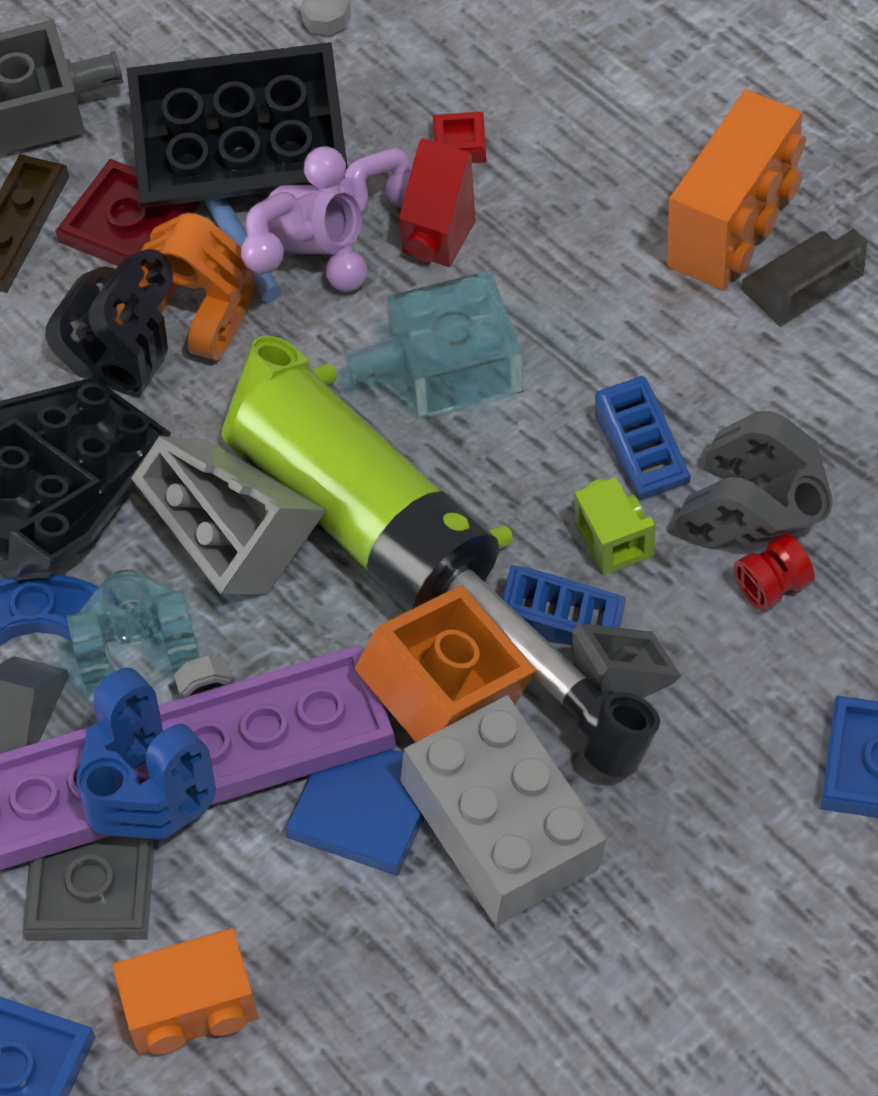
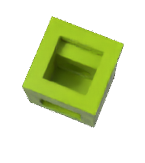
(613, 525)

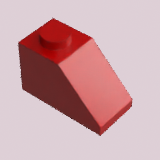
(437, 203)

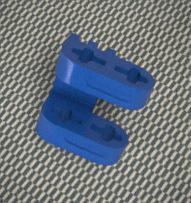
(125, 737)

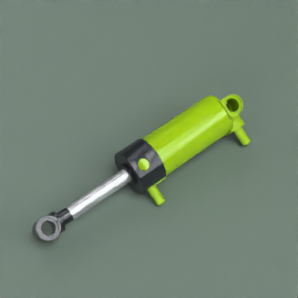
(406, 528)

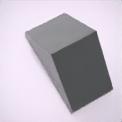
(622, 659)
(27, 700)

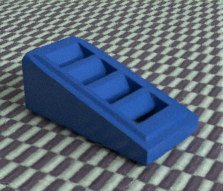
(628, 406)
(545, 588)

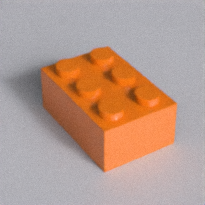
(735, 190)

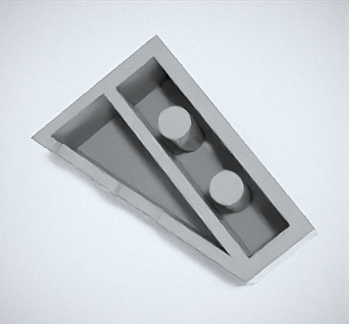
(226, 512)

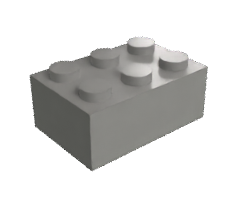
(502, 809)

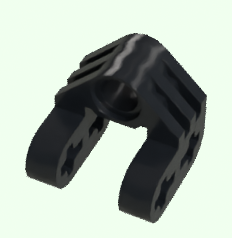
(113, 353)

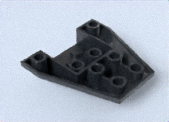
(65, 470)

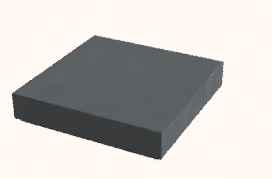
(91, 892)

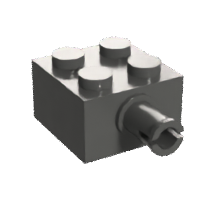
(43, 87)

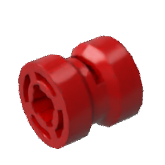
(774, 572)

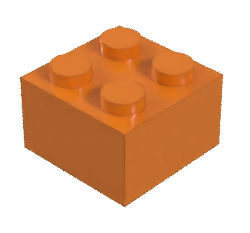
(442, 663)

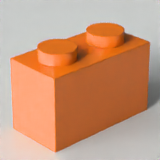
(185, 992)

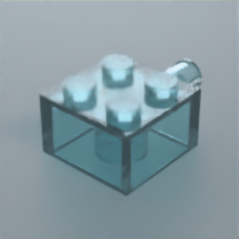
(447, 344)

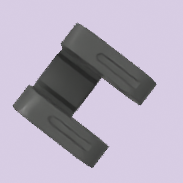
(742, 509)

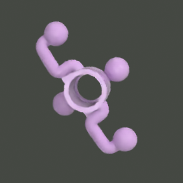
(322, 215)

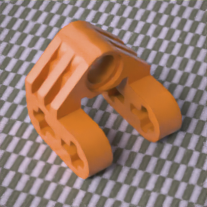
(205, 259)

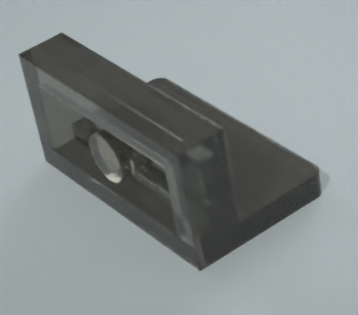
(806, 275)

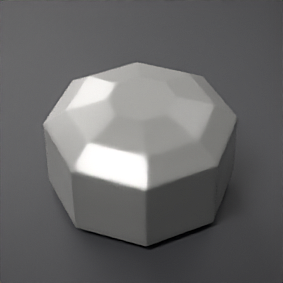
(325, 16)
(202, 675)

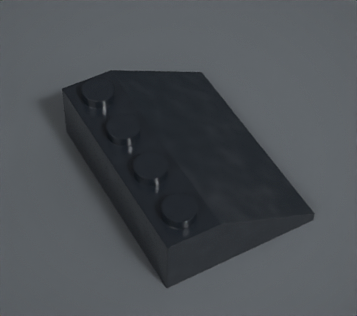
(232, 122)

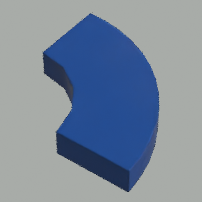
(41, 605)

